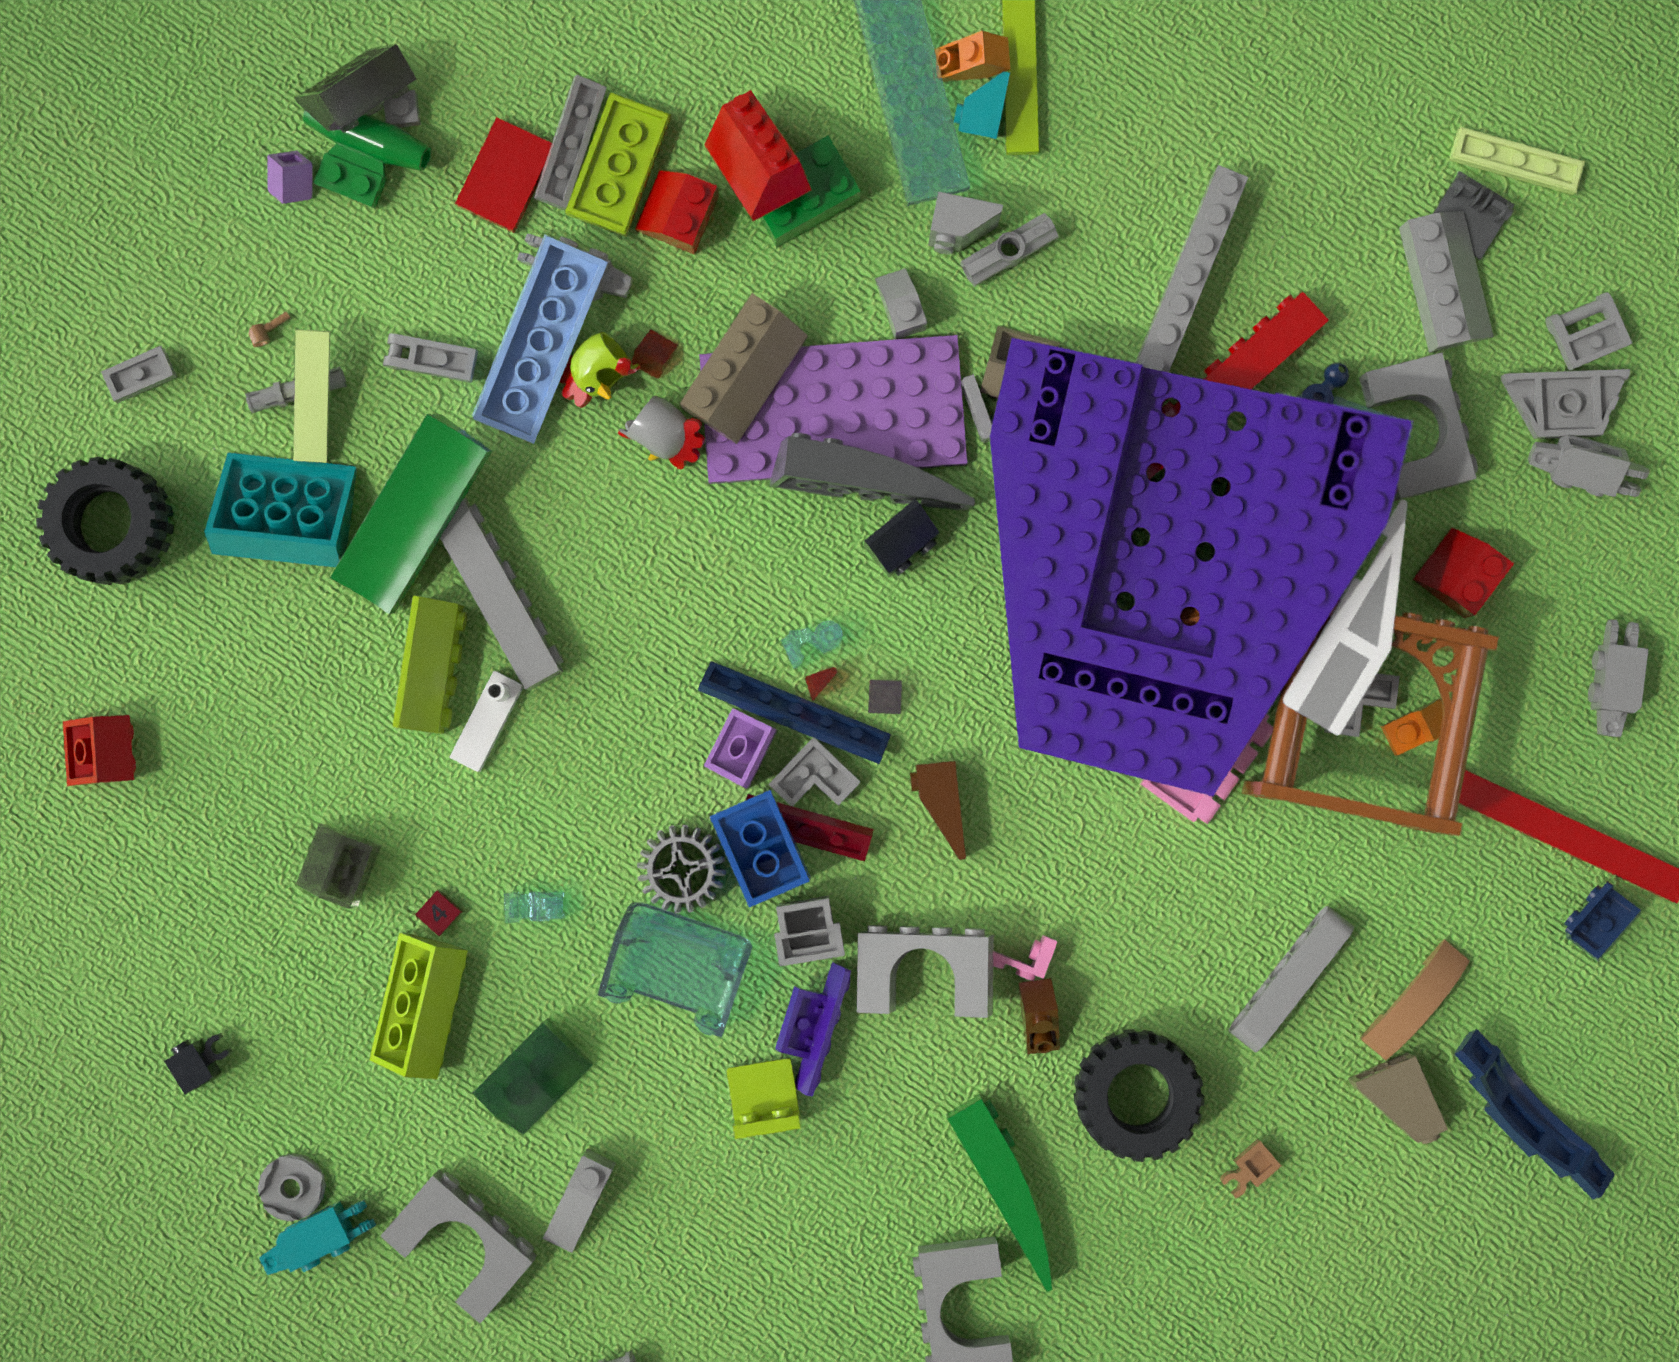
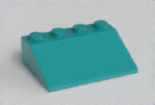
(282, 510)

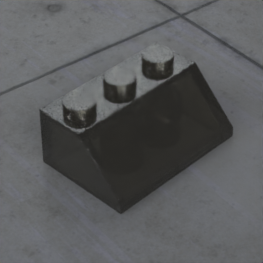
(358, 88)

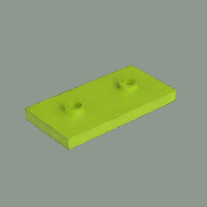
(618, 164)

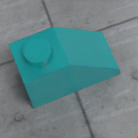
(983, 108)

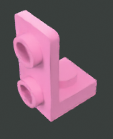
(1040, 952)

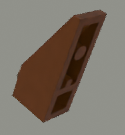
(940, 796)

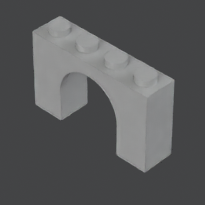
(1428, 383)
(967, 954)
(505, 1254)
(943, 1268)

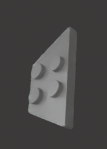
(1565, 400)

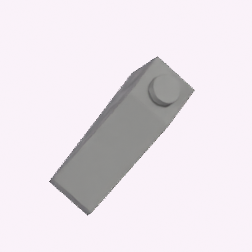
(579, 1200)

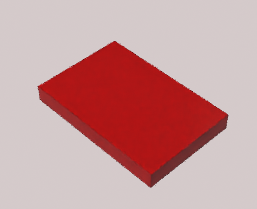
(504, 175)

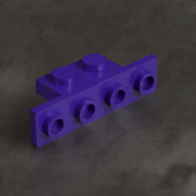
(810, 1026)

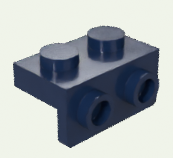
(1601, 921)

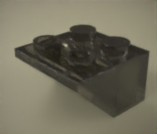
(338, 866)

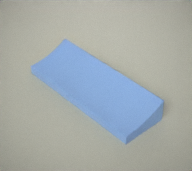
(539, 339)

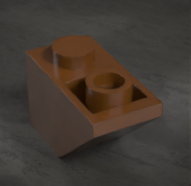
(1039, 1016)

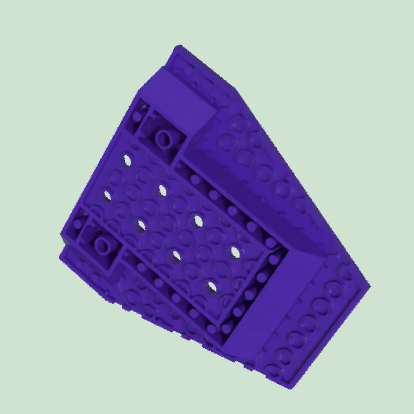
(1074, 485)

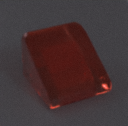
(654, 353)
(819, 681)

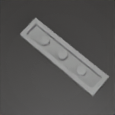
(570, 142)

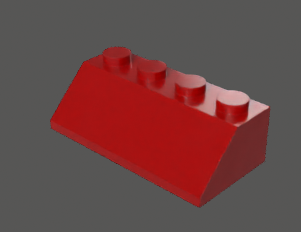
(755, 157)

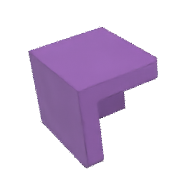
(289, 177)

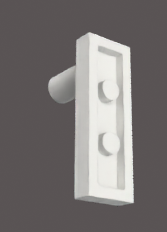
(486, 721)

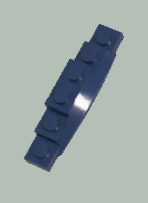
(1528, 1119)

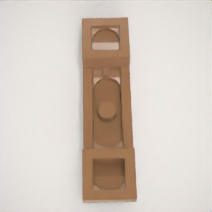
(1417, 1001)

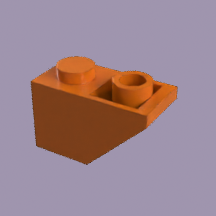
(973, 57)

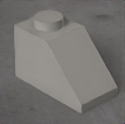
(901, 304)

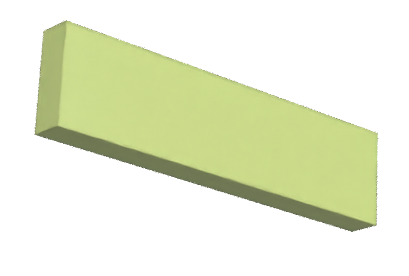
(1517, 160)
(311, 395)

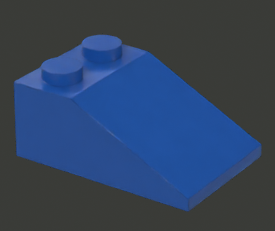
(760, 848)

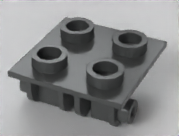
(1482, 210)

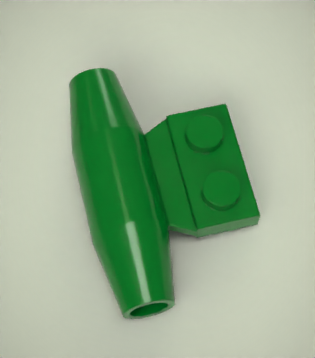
(359, 157)

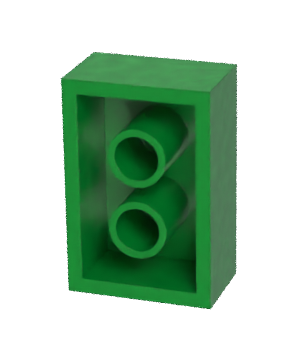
(831, 193)

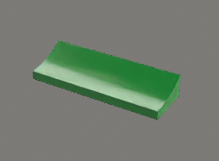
(411, 512)

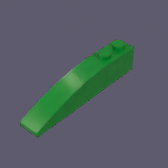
(997, 1166)

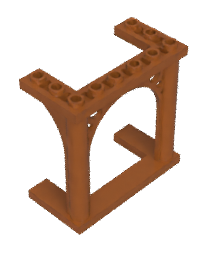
(1459, 714)

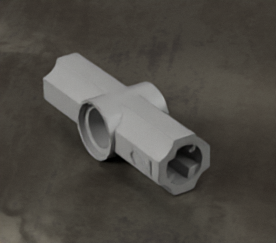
(1026, 239)

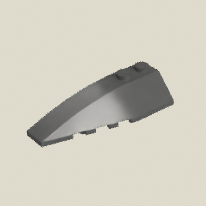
(839, 469)

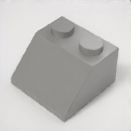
(961, 222)

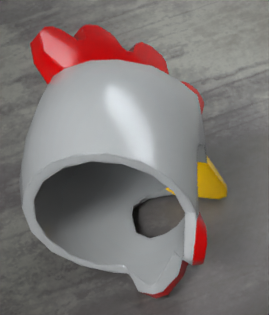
(665, 433)

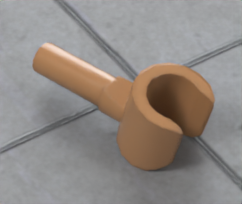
(258, 332)

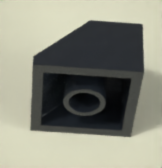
(902, 539)

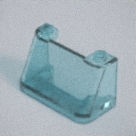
(676, 964)

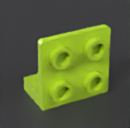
(763, 1098)

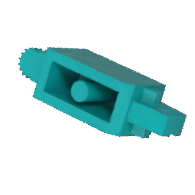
(315, 1237)

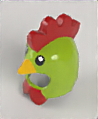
(595, 369)

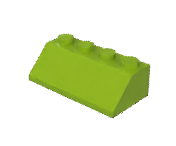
(429, 665)
(418, 1006)

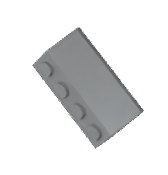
(1445, 280)

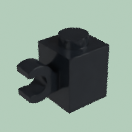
(195, 1063)

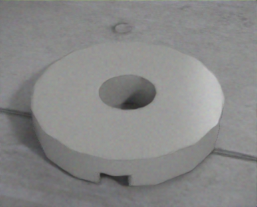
(307, 1175)

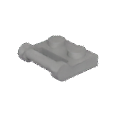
(1592, 341)

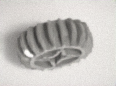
(708, 862)

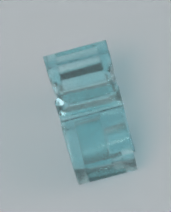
(825, 639)
(533, 906)

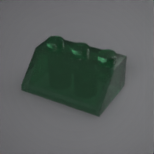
(533, 1077)

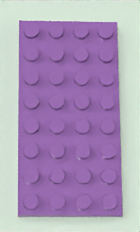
(871, 395)

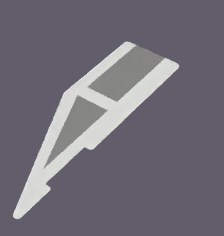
(1353, 639)

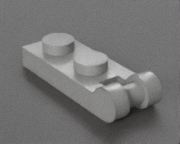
(431, 358)

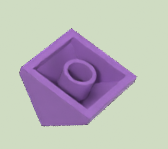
(740, 748)

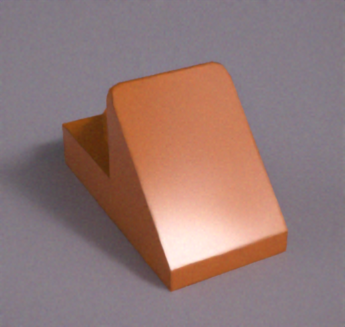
(1414, 727)

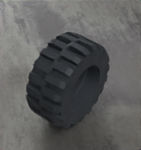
(64, 513)
(1165, 1130)

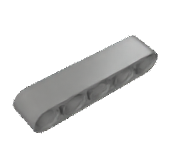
(1291, 979)

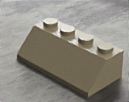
(744, 369)

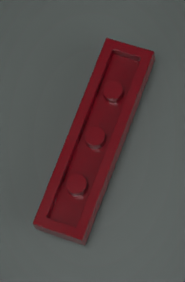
(826, 832)

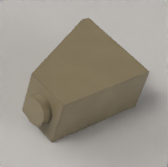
(1403, 1097)

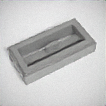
(977, 407)

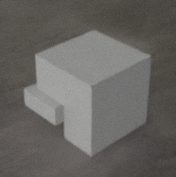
(807, 932)

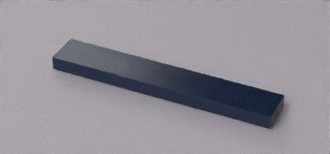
(794, 712)

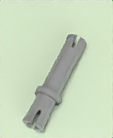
(283, 393)

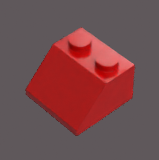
(678, 210)
(1463, 572)
(98, 750)

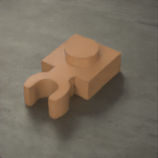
(1254, 1165)

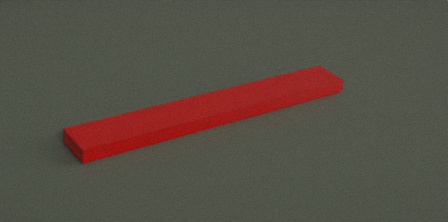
(1570, 837)

